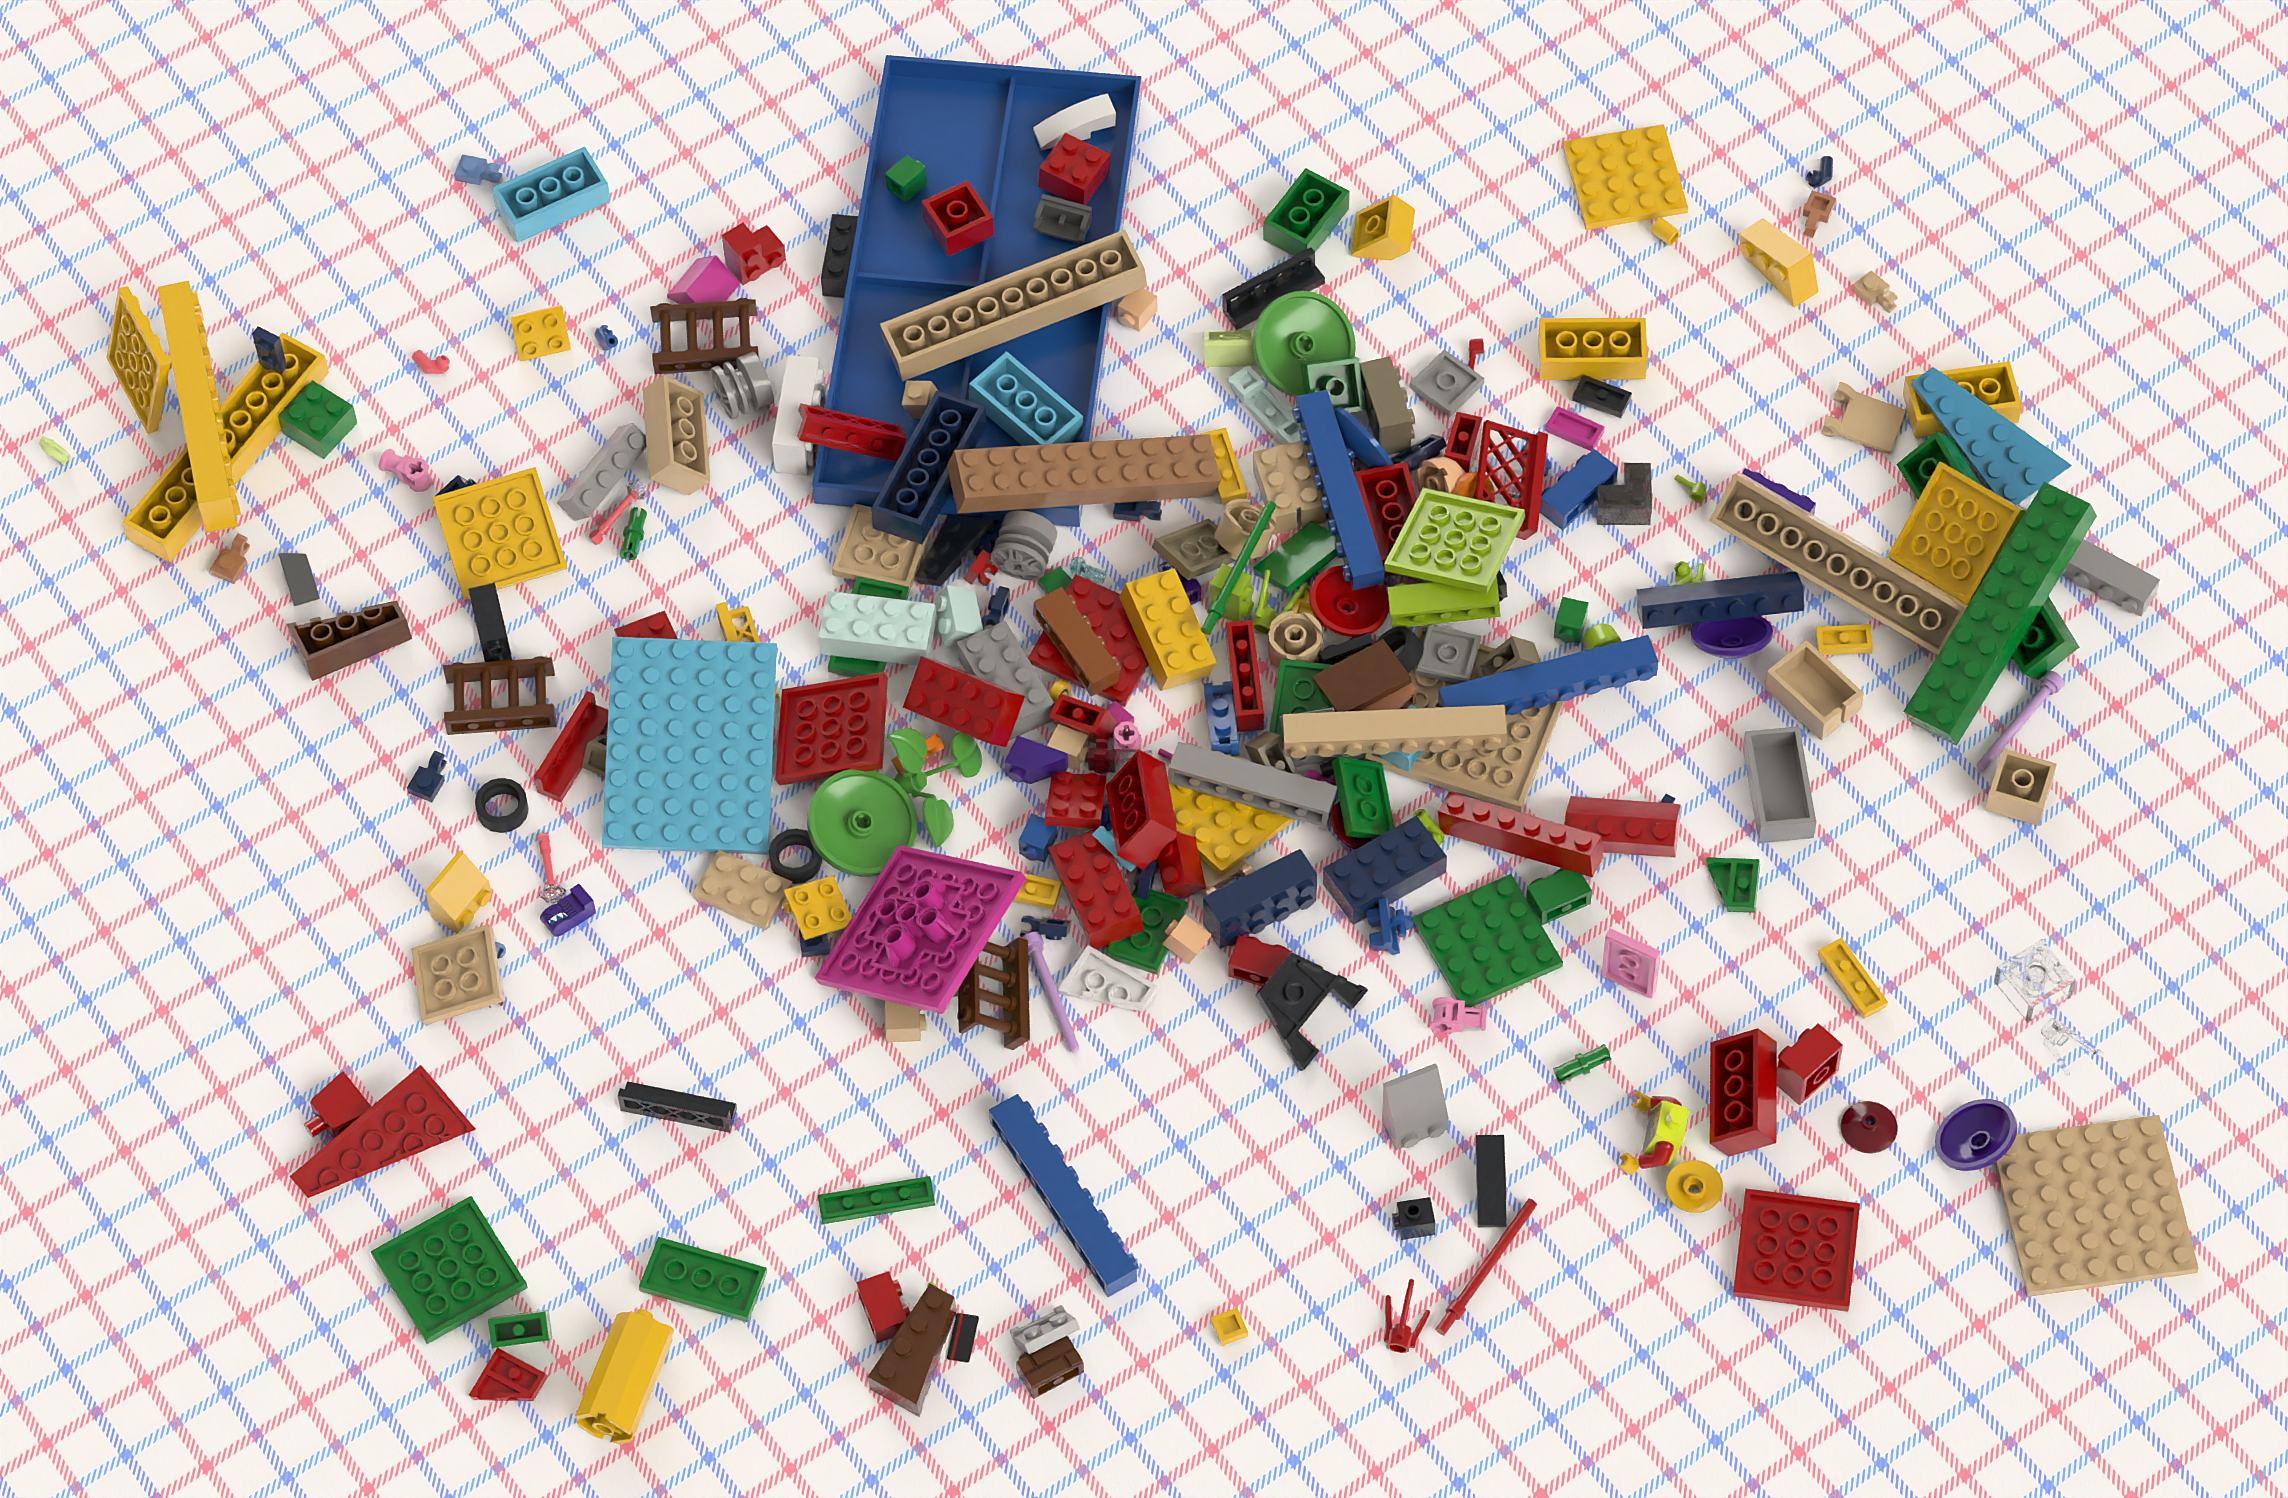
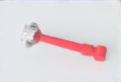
(637, 491)
(552, 891)

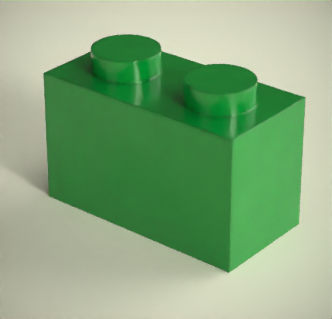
(1558, 895)
(520, 1328)

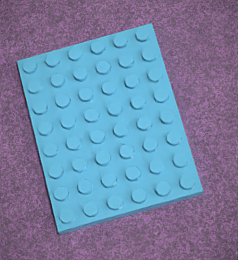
(689, 745)

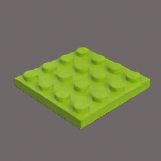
(1455, 540)

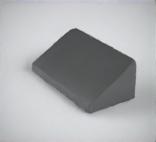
(299, 577)

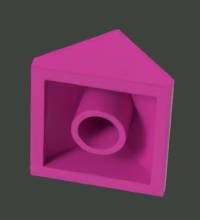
(704, 282)

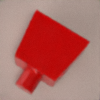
(336, 1107)

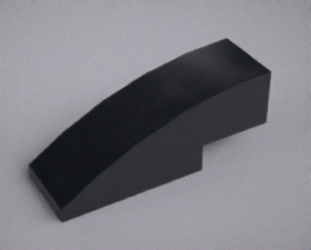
(1490, 1180)

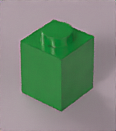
(906, 178)
(1571, 620)

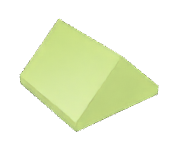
(1228, 348)

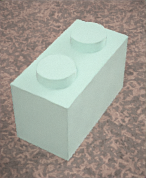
(957, 614)

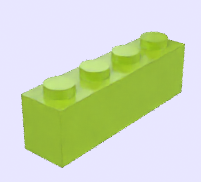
(1440, 603)

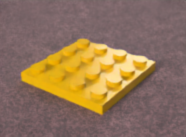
(1625, 177)
(138, 359)
(500, 532)
(1955, 533)
(1223, 828)

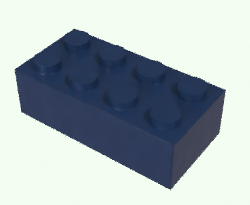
(1385, 868)
(1260, 899)

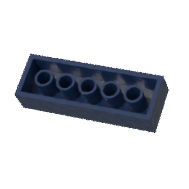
(921, 477)

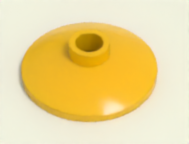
(1694, 1175)

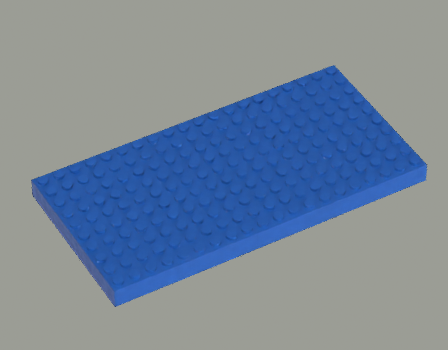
(978, 128)

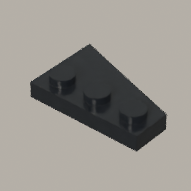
(952, 542)

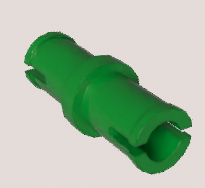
(633, 533)
(1582, 1064)

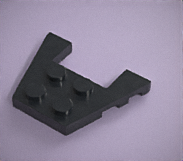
(1294, 994)

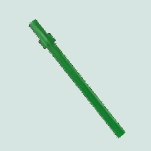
(1217, 608)

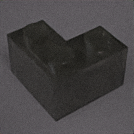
(1627, 502)

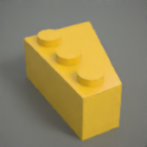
(1780, 261)

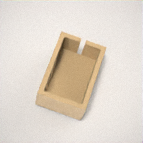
(1289, 483)
(1814, 690)

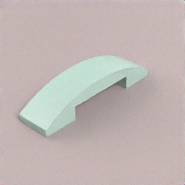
(1263, 406)

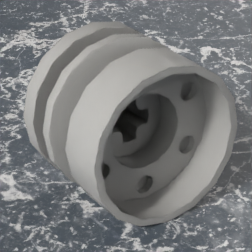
(738, 387)
(1024, 545)

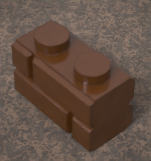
(1049, 1366)

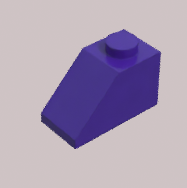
(1033, 761)

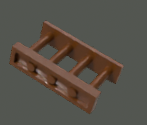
(702, 360)
(499, 719)
(1014, 999)

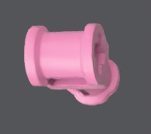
(408, 469)
(1124, 740)
(1456, 1016)

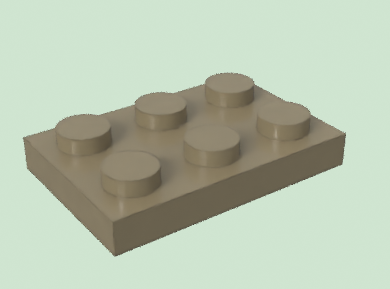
(1193, 549)

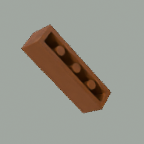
(1076, 641)

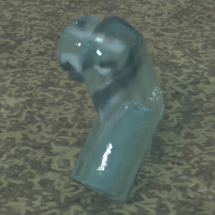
(1079, 567)

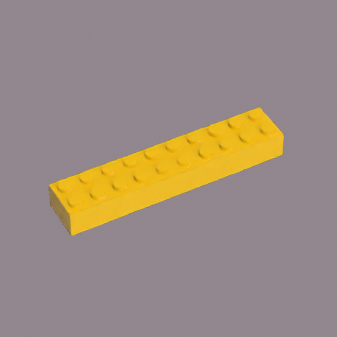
(199, 406)
(250, 414)

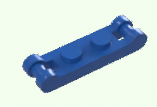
(1221, 718)

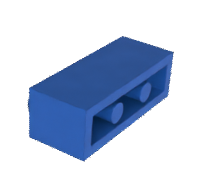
(1577, 489)

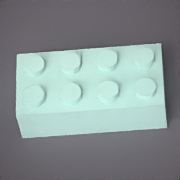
(876, 628)

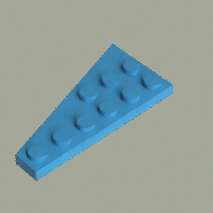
(1997, 449)

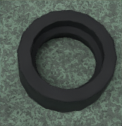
(1412, 649)
(498, 787)
(797, 874)

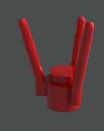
(1400, 1337)

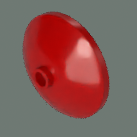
(1365, 606)

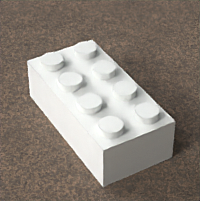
(801, 384)

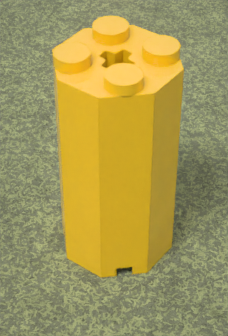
(624, 1376)

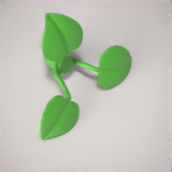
(911, 750)

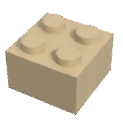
(2021, 786)

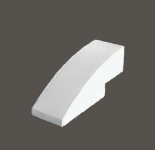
(1077, 121)

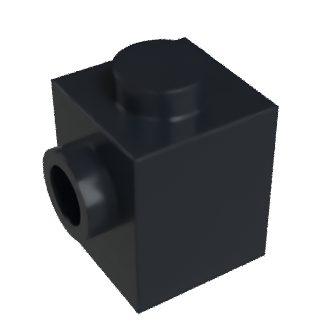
(1414, 1218)

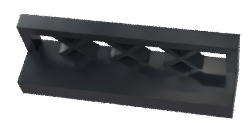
(1253, 301)
(677, 1106)

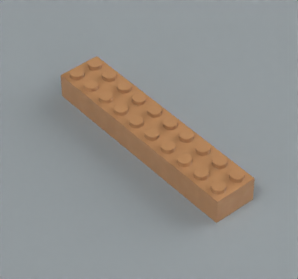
(1083, 473)

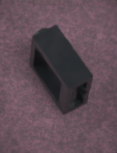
(490, 623)

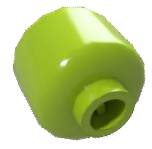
(1599, 636)

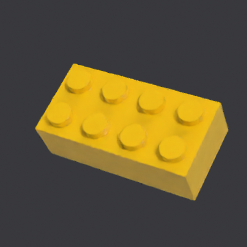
(1592, 348)
(1990, 383)
(1167, 629)

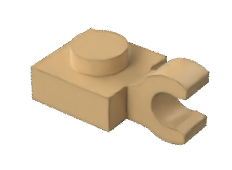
(1874, 289)

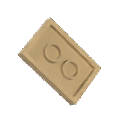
(742, 890)

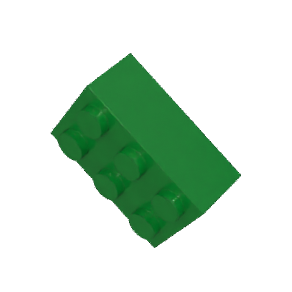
(1306, 214)

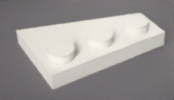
(1107, 982)

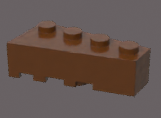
(348, 638)
(914, 1353)

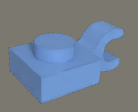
(474, 169)

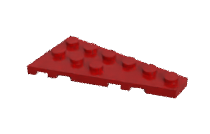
(397, 1126)

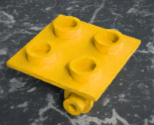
(540, 333)
(817, 907)

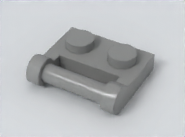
(1044, 1330)

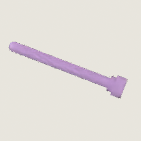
(2050, 684)
(1035, 949)

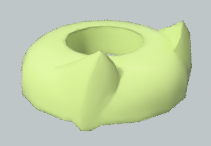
(54, 449)

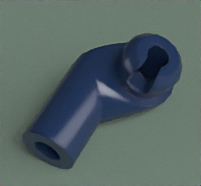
(1822, 176)

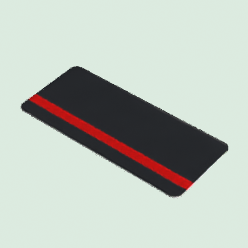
(962, 1337)

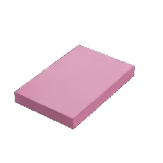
(1630, 963)

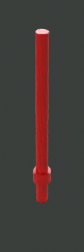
(1457, 1307)

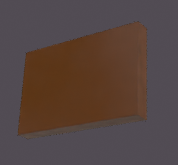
(1362, 678)

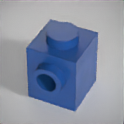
(1036, 839)

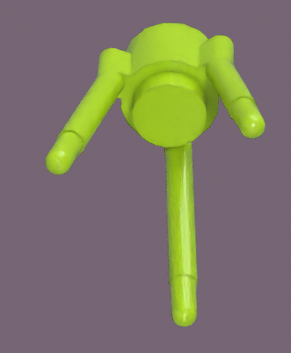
(1265, 615)

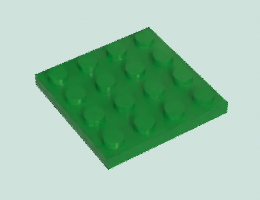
(1487, 941)
(449, 1269)

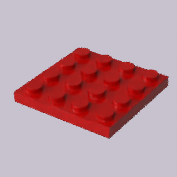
(1113, 625)
(831, 728)
(1796, 1250)

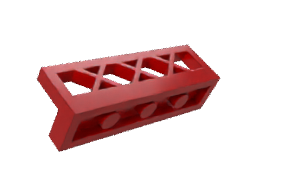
(851, 433)
(567, 754)

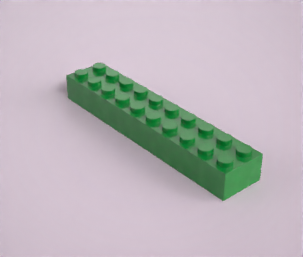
(2000, 613)
(2048, 637)

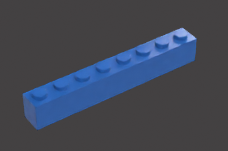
(1339, 490)
(1558, 678)
(1063, 1195)

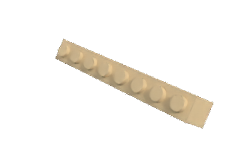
(1394, 731)

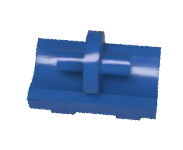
(1392, 925)

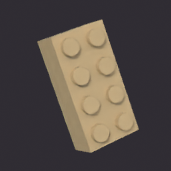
(676, 435)

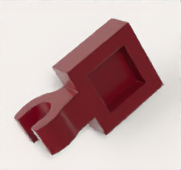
(1101, 758)

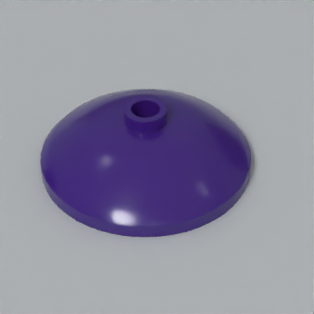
(1732, 637)
(1976, 1134)

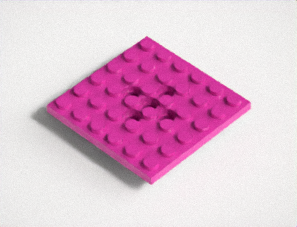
(920, 928)

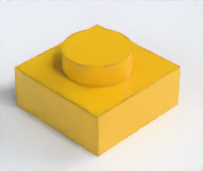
(1229, 1326)

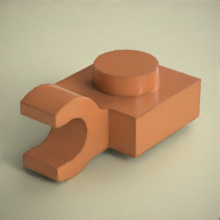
(1817, 209)
(231, 563)

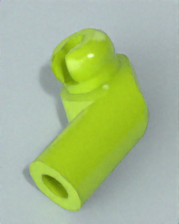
(1683, 573)
(1433, 829)

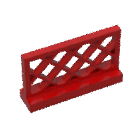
(1532, 472)

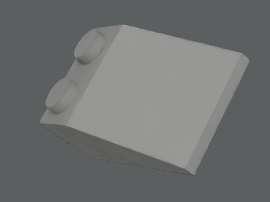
(1414, 1107)

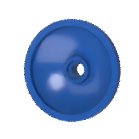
(1360, 442)

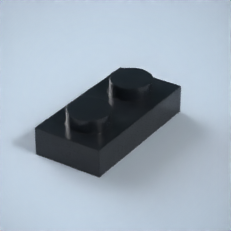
(1602, 396)
(1335, 653)

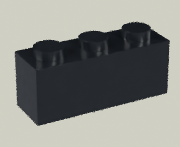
(838, 255)

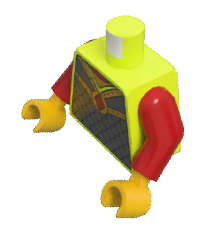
(1663, 1132)

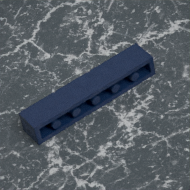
(1720, 600)

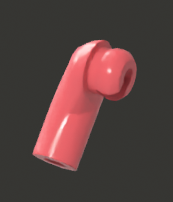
(429, 366)

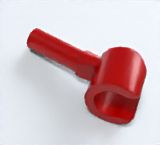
(1476, 346)

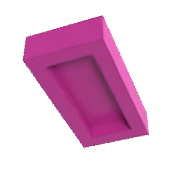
(1574, 428)

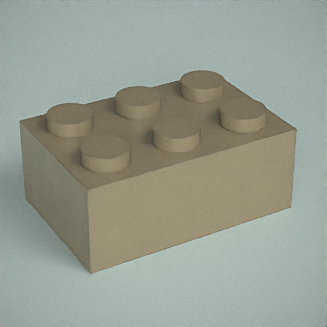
(1386, 405)

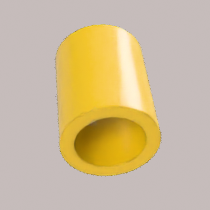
(1665, 231)

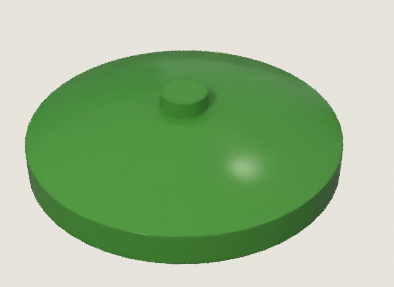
(1298, 331)
(860, 821)

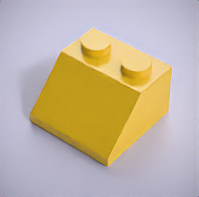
(1383, 229)
(458, 893)

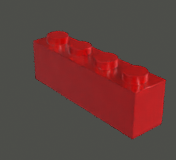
(1244, 675)

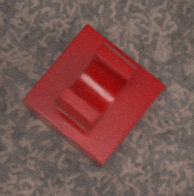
(979, 567)

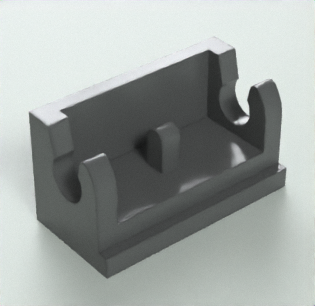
(1062, 219)

